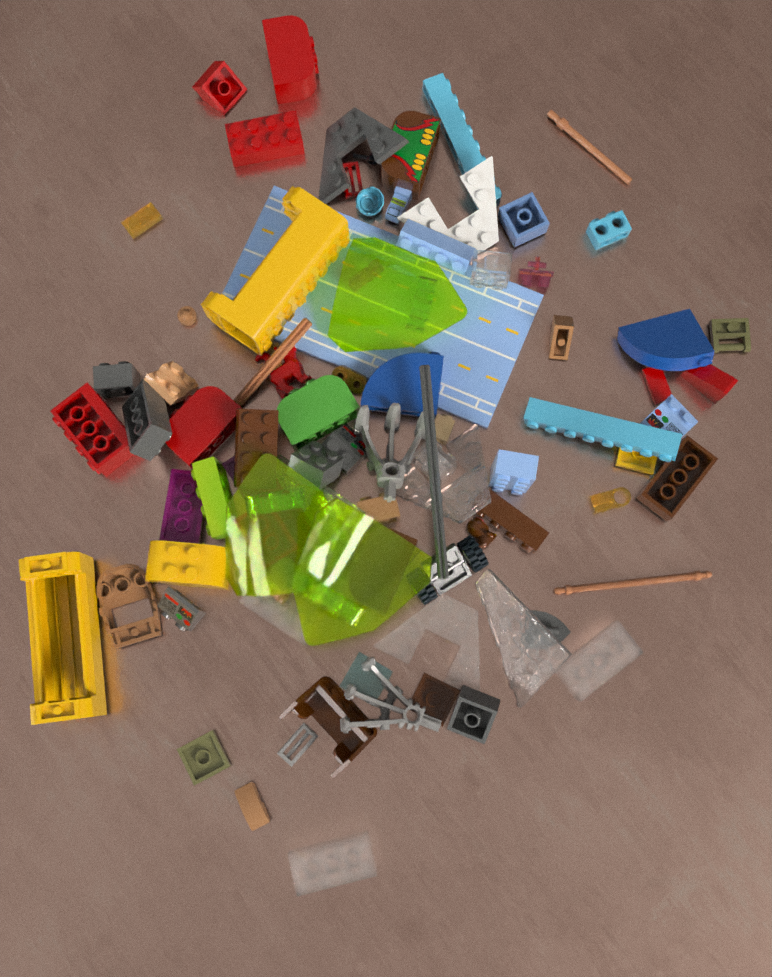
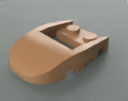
(122, 587)

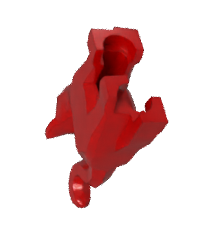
(286, 373)

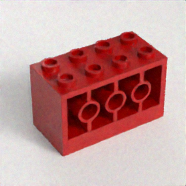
(93, 429)

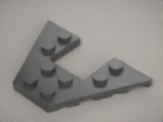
(344, 137)

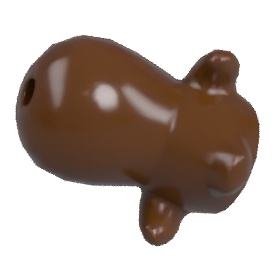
(480, 530)

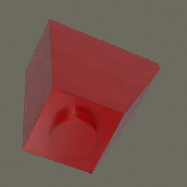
(710, 381)

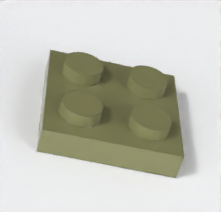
(203, 757)

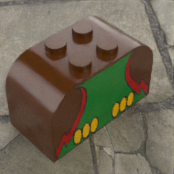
(411, 163)

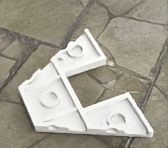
(477, 229)

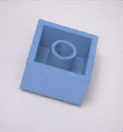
(523, 219)

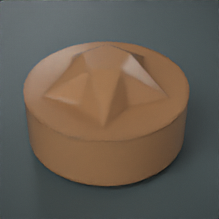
(187, 316)

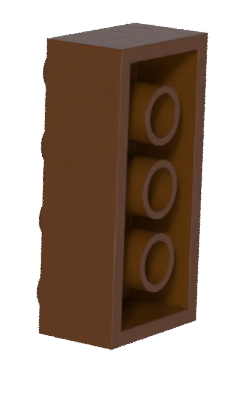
(254, 436)
(677, 479)

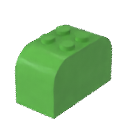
(316, 410)

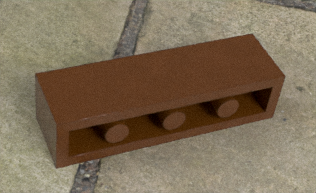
(514, 523)

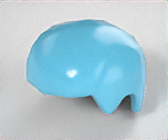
(369, 201)

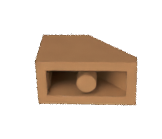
(561, 337)

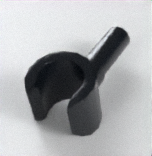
(370, 159)

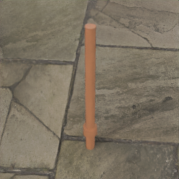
(564, 125)

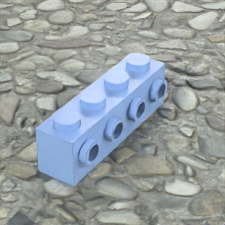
(435, 246)

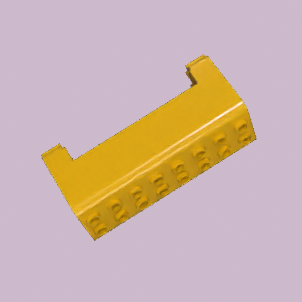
(284, 274)
(64, 637)

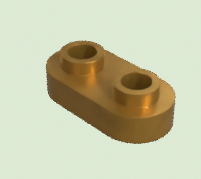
(350, 377)

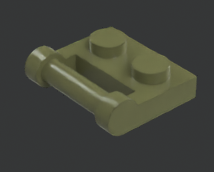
(730, 329)

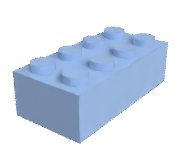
(513, 472)

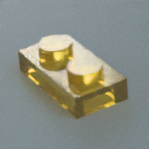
(142, 220)

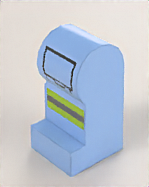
(398, 204)

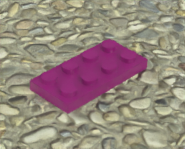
(182, 510)

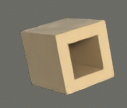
(444, 427)

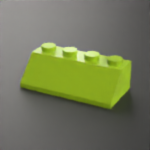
(214, 492)

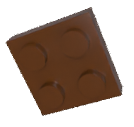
(435, 696)

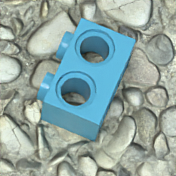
(610, 232)

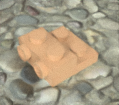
(172, 383)

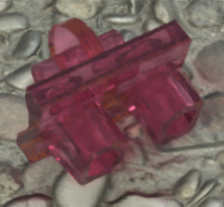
(544, 276)

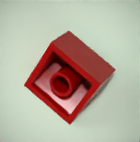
(219, 87)

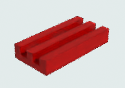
(354, 193)

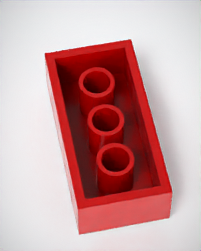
(264, 138)

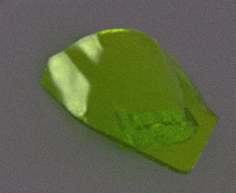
(390, 299)
(268, 527)
(353, 574)

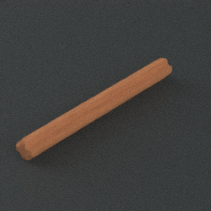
(273, 361)

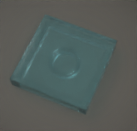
(365, 681)

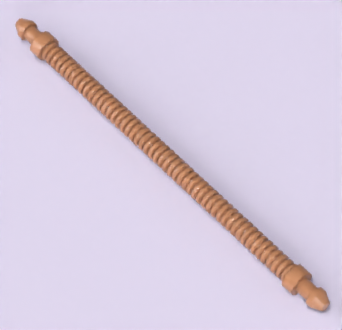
(569, 589)

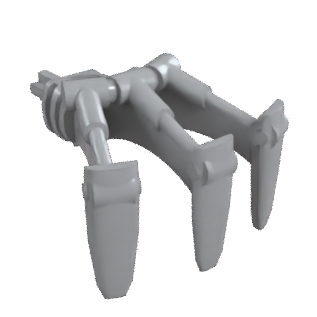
(388, 465)
(387, 706)

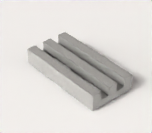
(286, 757)

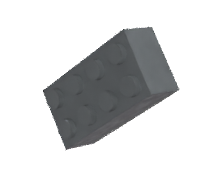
(146, 421)

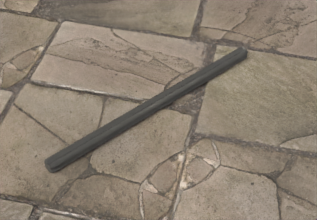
(433, 468)

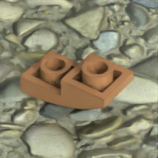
(251, 806)

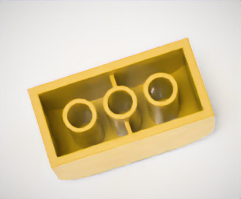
(186, 564)

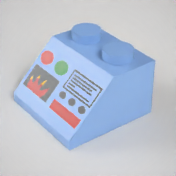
(671, 416)

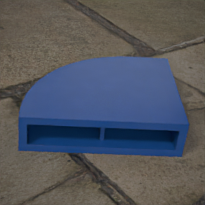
(667, 342)
(400, 383)

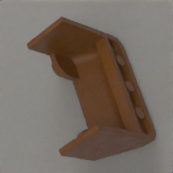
(327, 706)

